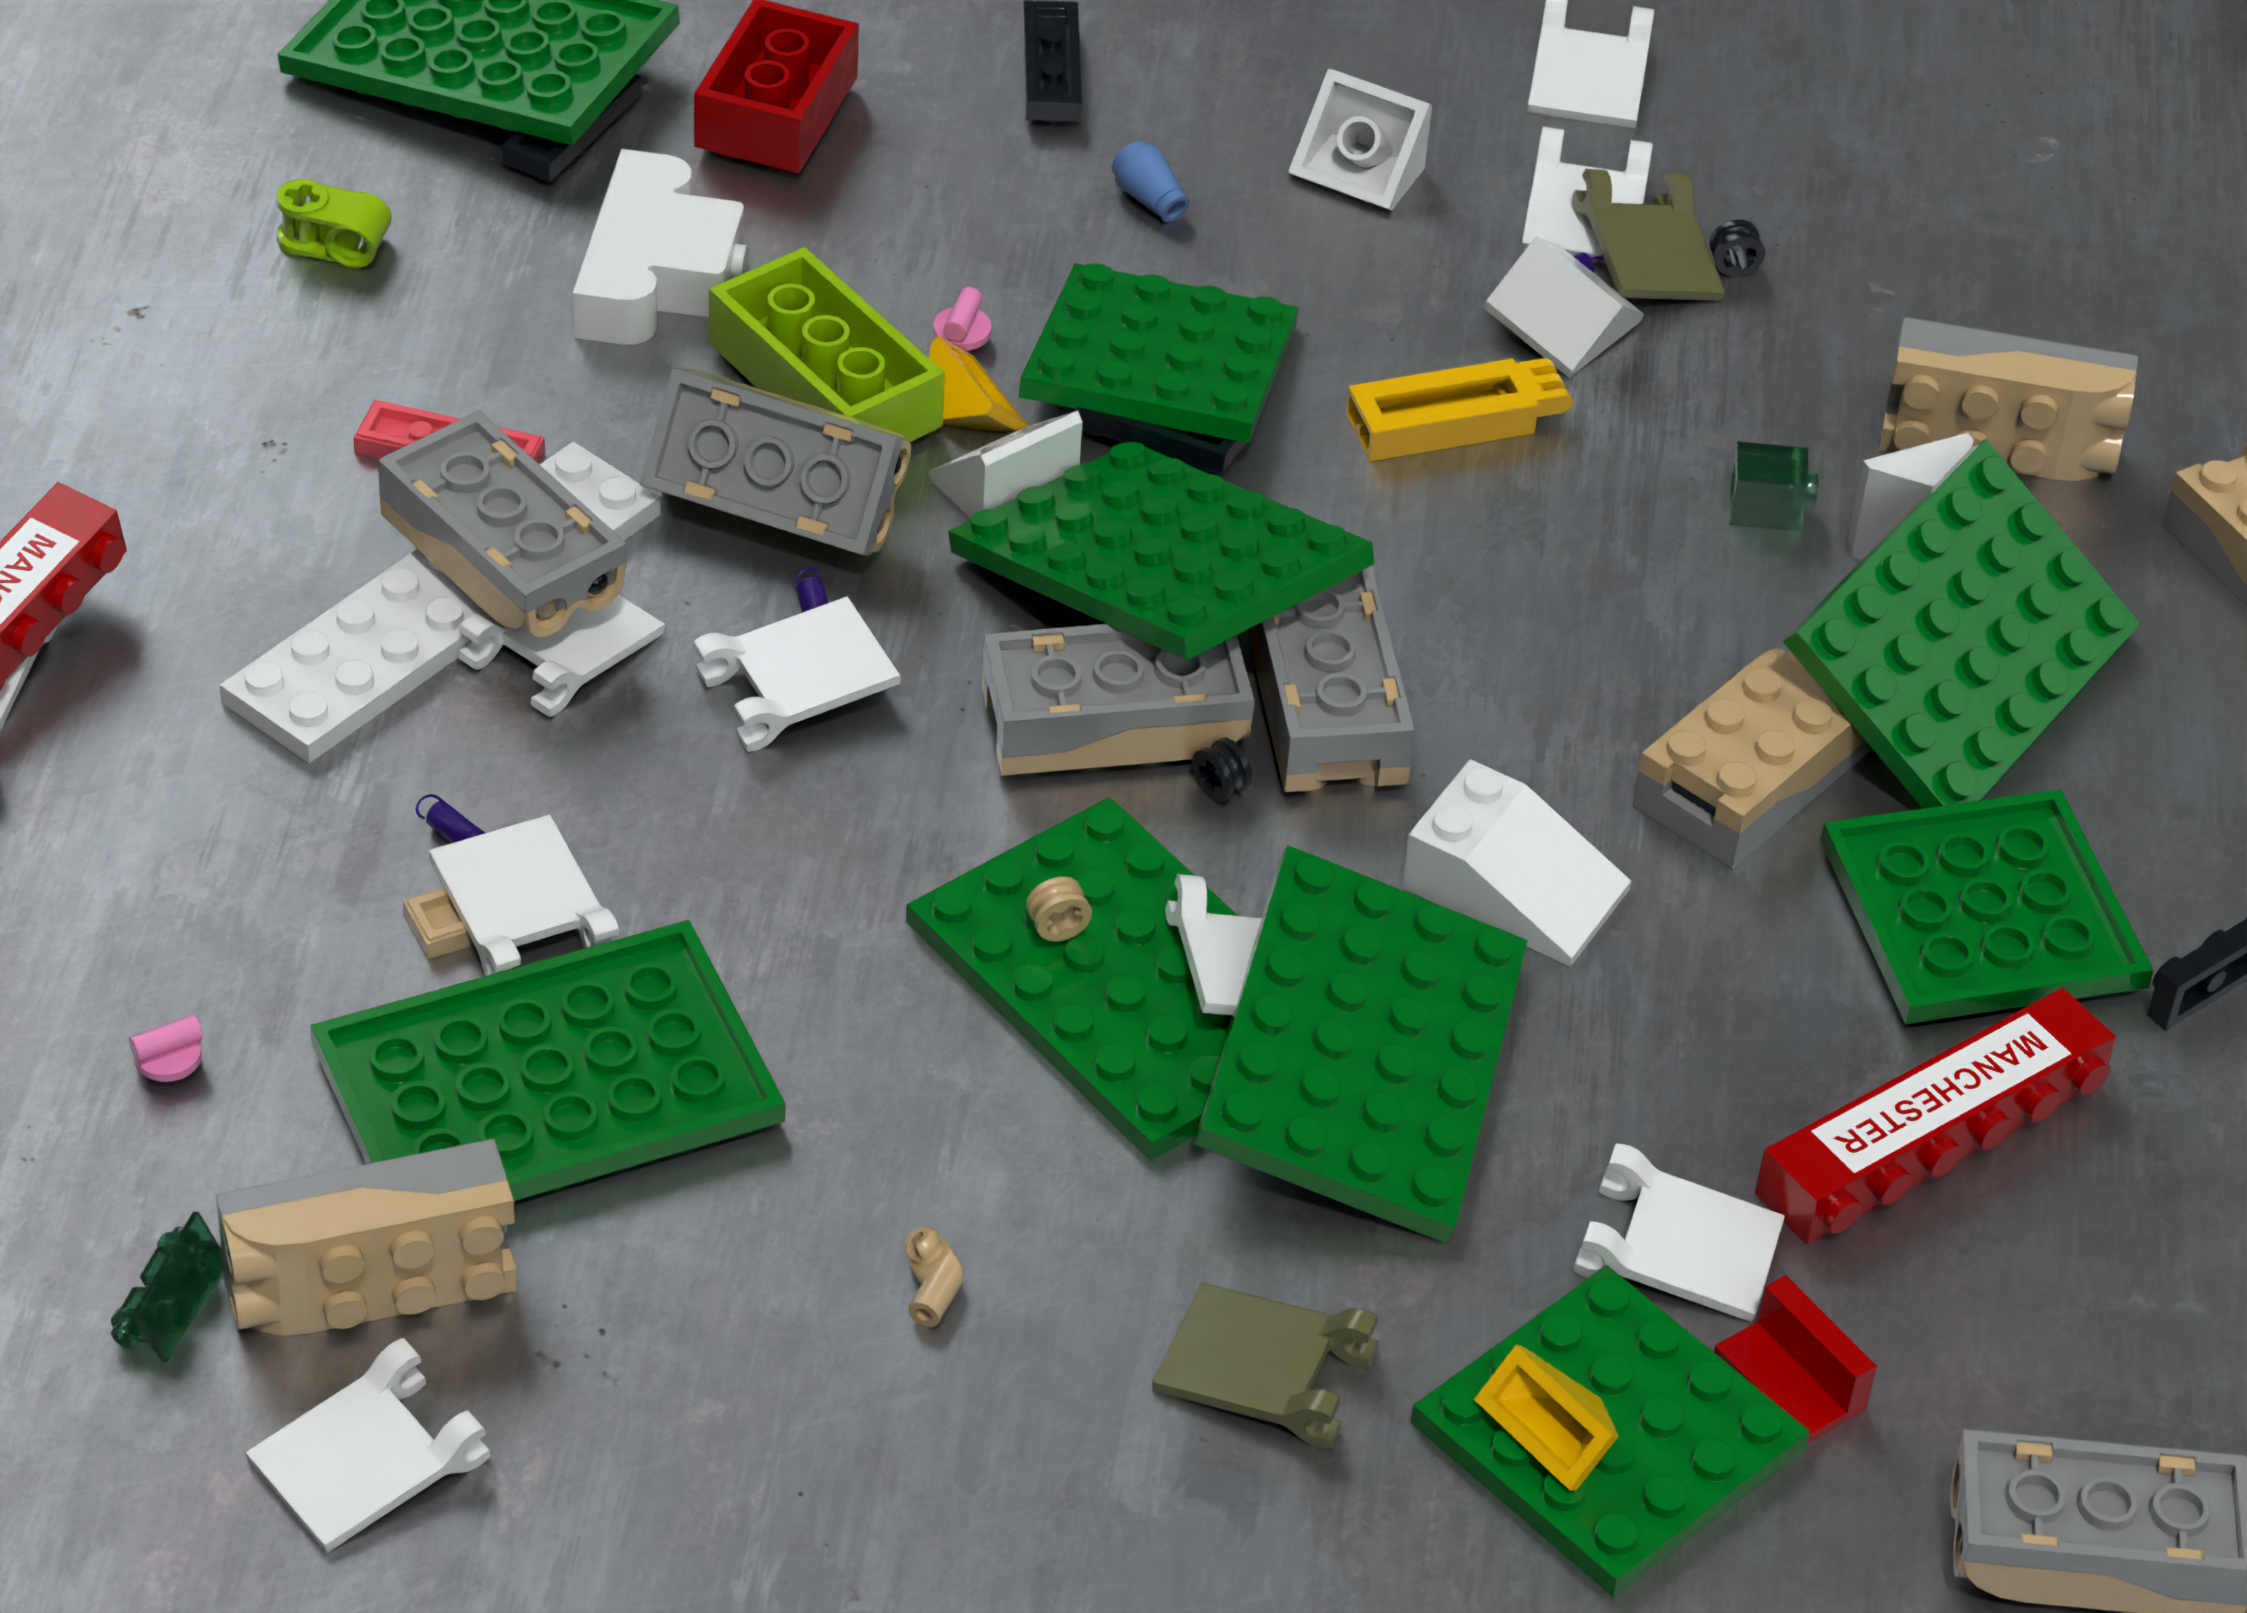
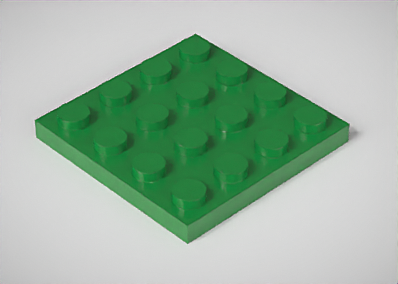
(1160, 352)
(1984, 905)
(1684, 1421)

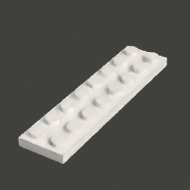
(396, 630)

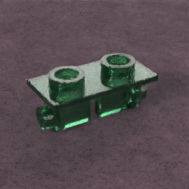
(177, 1283)

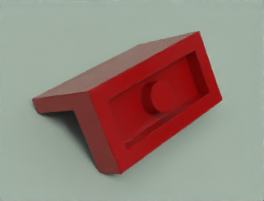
(1801, 1360)

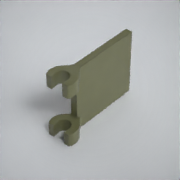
(1654, 246)
(1264, 1359)

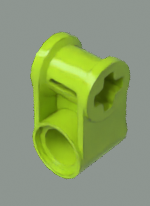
(333, 226)

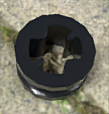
(1737, 262)
(1222, 769)

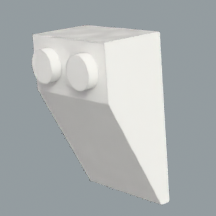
(1512, 864)

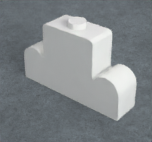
(654, 250)

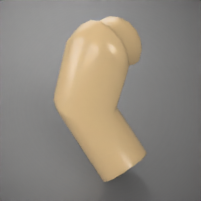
(937, 1273)

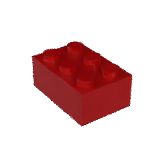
(776, 85)

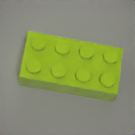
(820, 343)

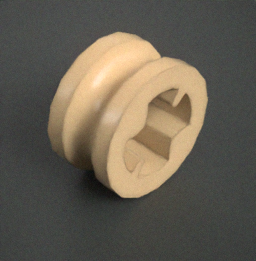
(1059, 908)

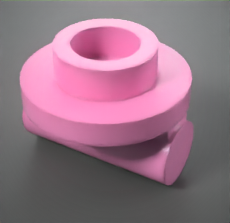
(963, 322)
(168, 1050)

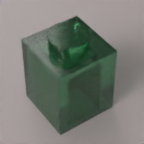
(1771, 486)

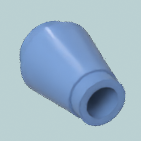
(1149, 179)

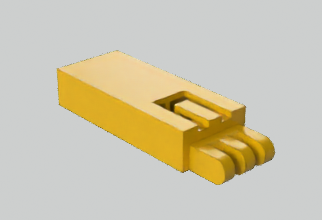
(1454, 407)

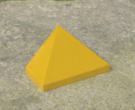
(970, 392)
(1549, 1415)

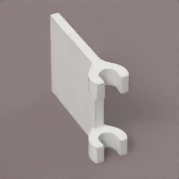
(1590, 72)
(1554, 182)
(570, 656)
(797, 668)
(518, 890)
(1214, 945)
(1683, 1238)
(364, 1451)

